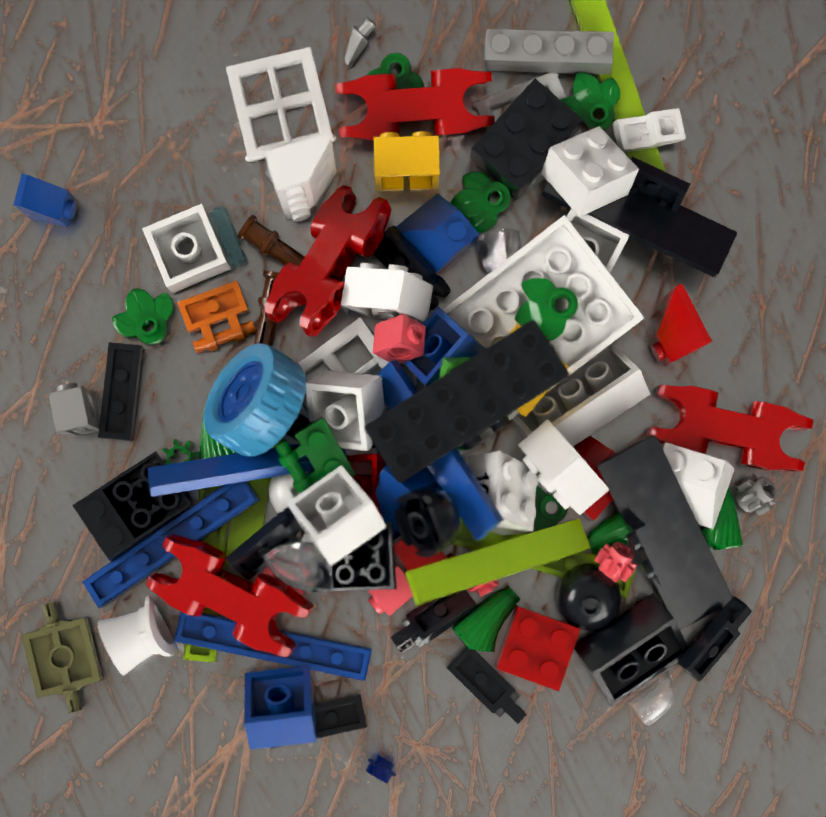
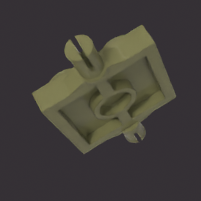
(62, 657)

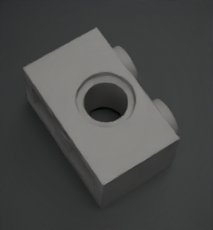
(74, 410)

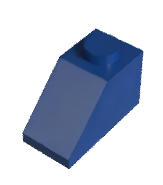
(44, 201)

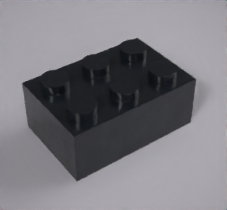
(521, 137)

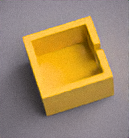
(406, 156)

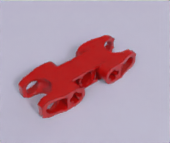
(439, 103)
(319, 276)
(754, 433)
(248, 604)

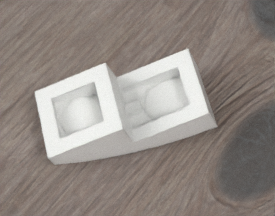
(649, 131)

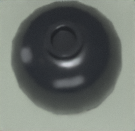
(427, 520)
(588, 597)

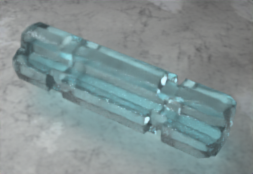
(228, 236)

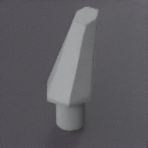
(358, 41)

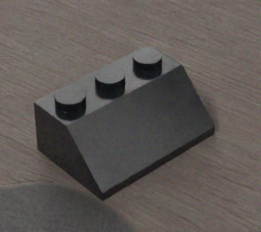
(632, 649)

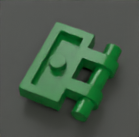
(320, 448)

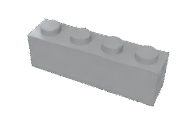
(549, 51)

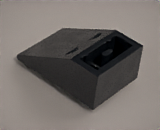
(125, 512)
(364, 568)

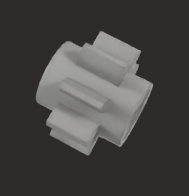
(756, 494)

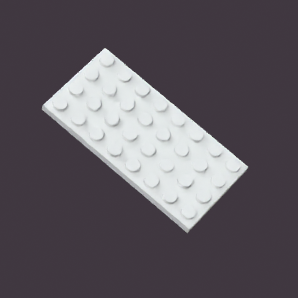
(569, 263)

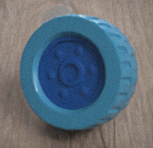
(256, 401)

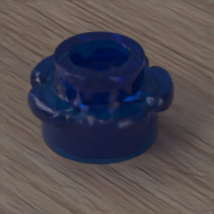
(381, 769)

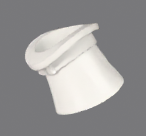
(136, 637)

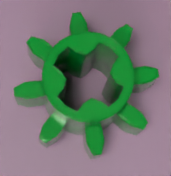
(173, 453)

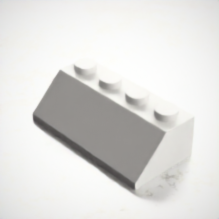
(302, 174)
(588, 397)

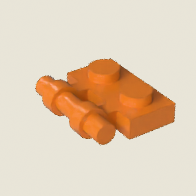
(212, 308)

